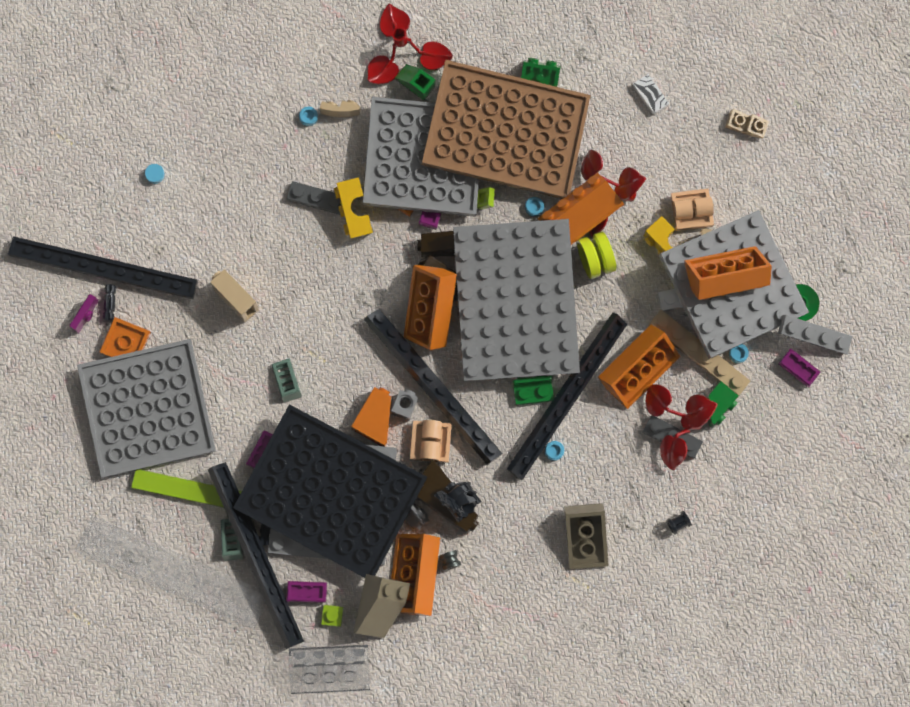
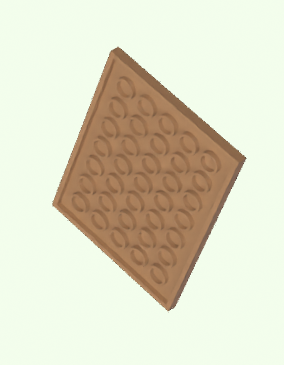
(506, 130)

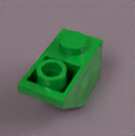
(416, 81)
(725, 399)

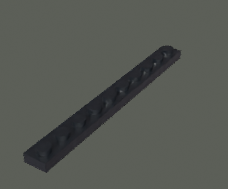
(103, 267)
(433, 386)
(566, 397)
(256, 557)

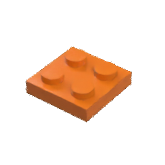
(124, 338)

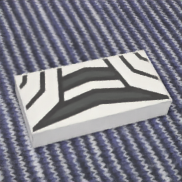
(650, 94)

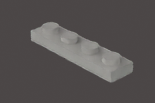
(815, 334)

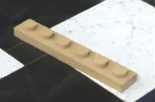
(692, 347)

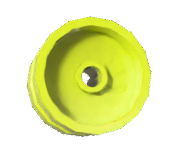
(596, 255)

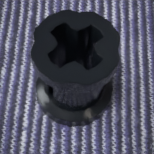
(678, 522)

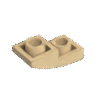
(346, 109)
(745, 124)

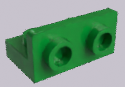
(541, 72)
(533, 390)

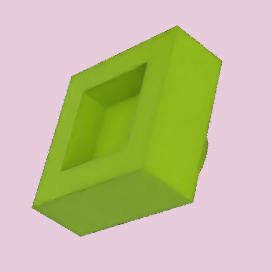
(485, 198)
(332, 615)

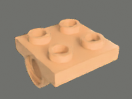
(692, 209)
(430, 441)

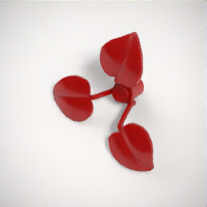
(395, 24)
(629, 181)
(699, 411)

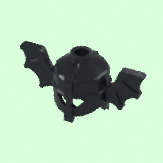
(459, 499)

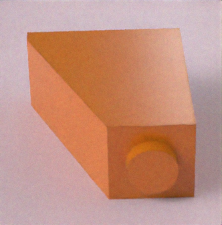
(375, 417)

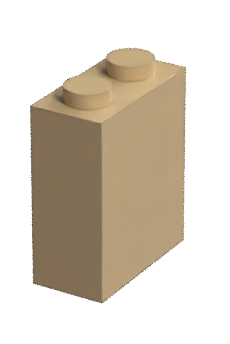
(234, 295)

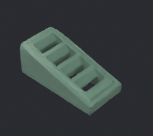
(290, 391)
(226, 553)

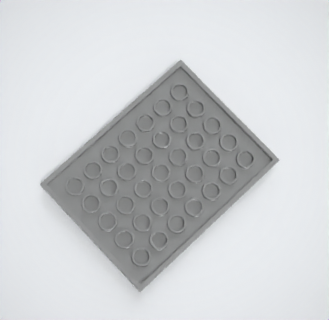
(516, 300)

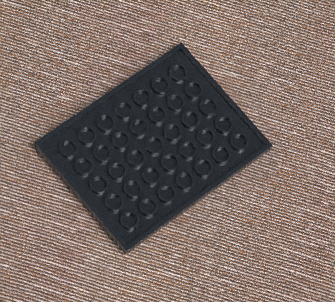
(330, 492)

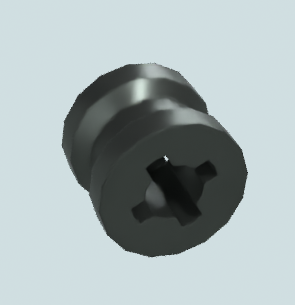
(449, 560)

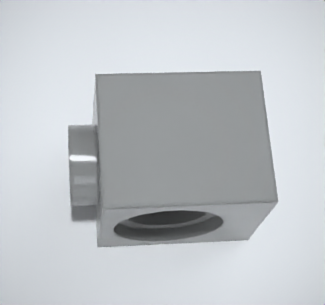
(404, 413)

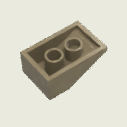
(586, 536)
(380, 605)

